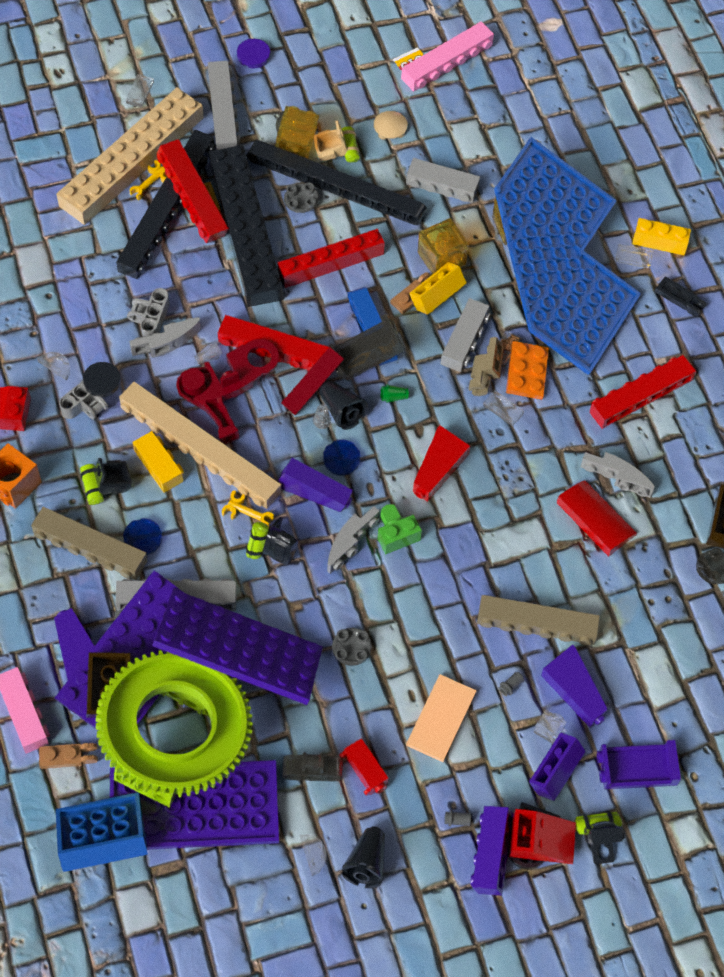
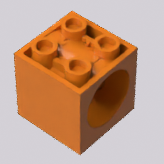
(16, 491)

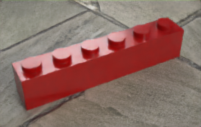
(192, 191)
(331, 258)
(291, 349)
(642, 391)

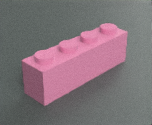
(21, 709)

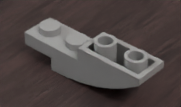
(172, 338)
(626, 475)
(347, 539)

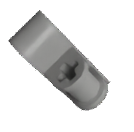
(143, 312)
(88, 404)

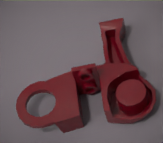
(204, 390)

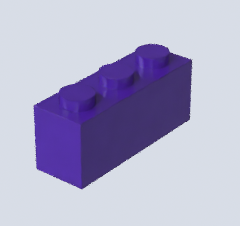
(557, 766)

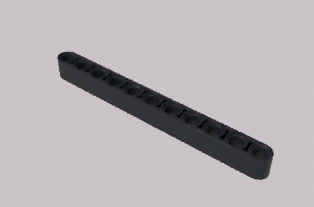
(337, 182)

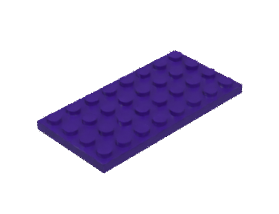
(129, 633)
(238, 646)
(230, 814)

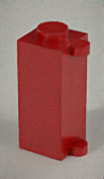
(366, 767)

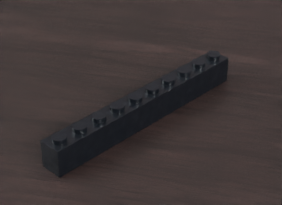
(161, 212)

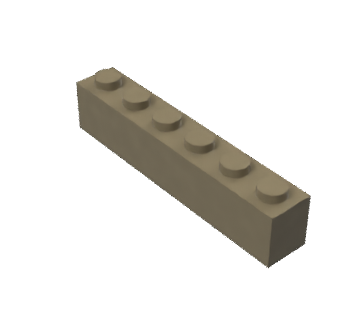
(89, 543)
(538, 620)

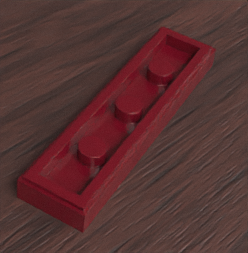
(312, 381)

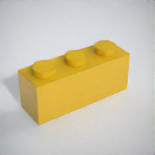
(661, 236)
(437, 288)
(158, 461)

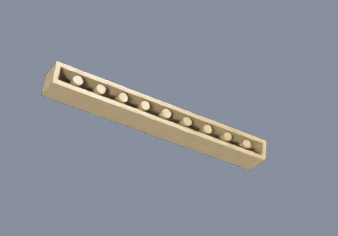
(200, 445)

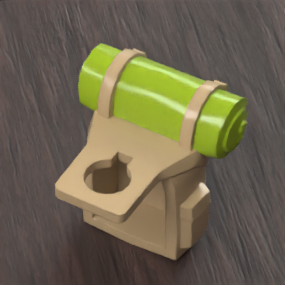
(337, 143)

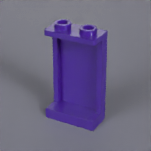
(639, 766)

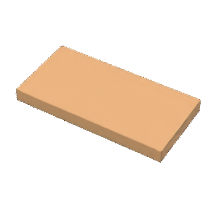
(441, 718)

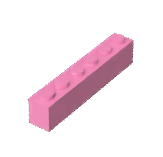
(447, 56)

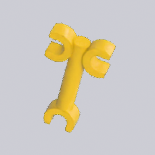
(156, 172)
(236, 505)

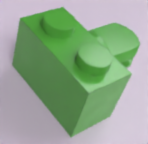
(397, 531)

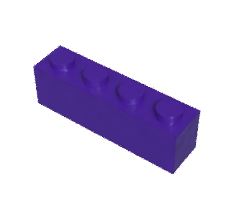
(492, 850)

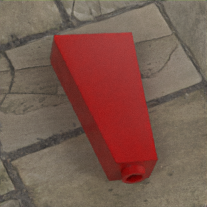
(440, 462)

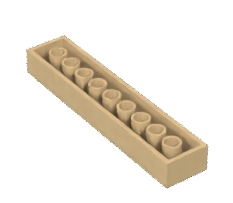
(129, 156)

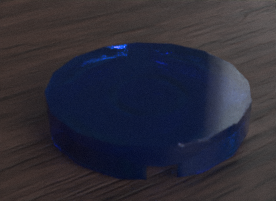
(341, 457)
(143, 535)

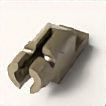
(486, 367)

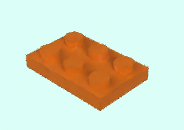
(527, 370)

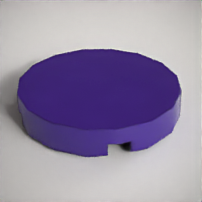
(253, 53)

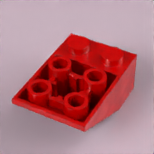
(542, 837)

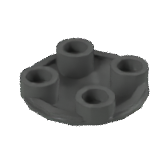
(301, 197)
(351, 646)

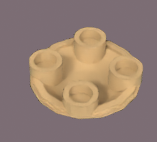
(390, 125)

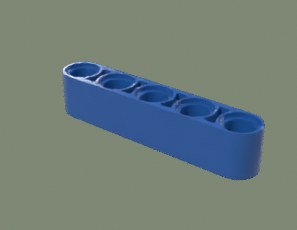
(366, 312)

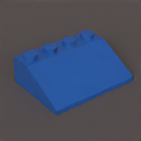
(100, 832)

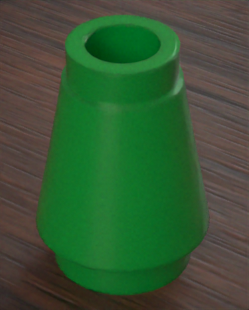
(393, 393)

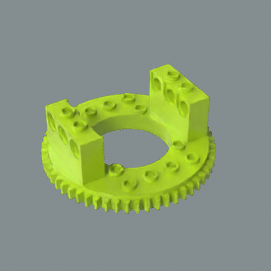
(192, 684)

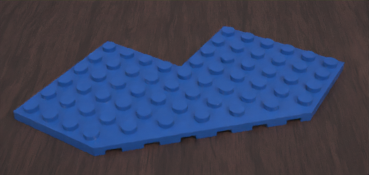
(547, 223)

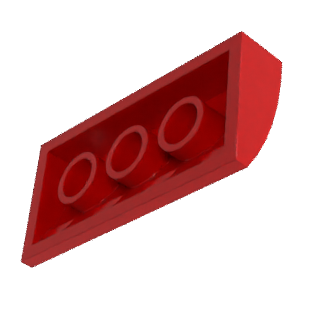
(596, 517)

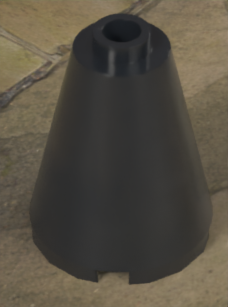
(343, 404)
(366, 860)

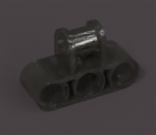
(313, 767)

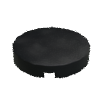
(101, 379)

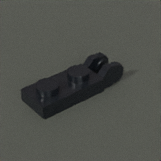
(680, 296)

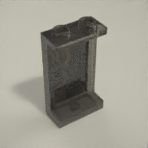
(368, 348)

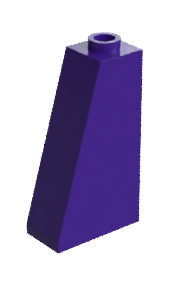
(314, 486)
(72, 639)
(575, 686)

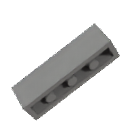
(442, 180)
(465, 335)

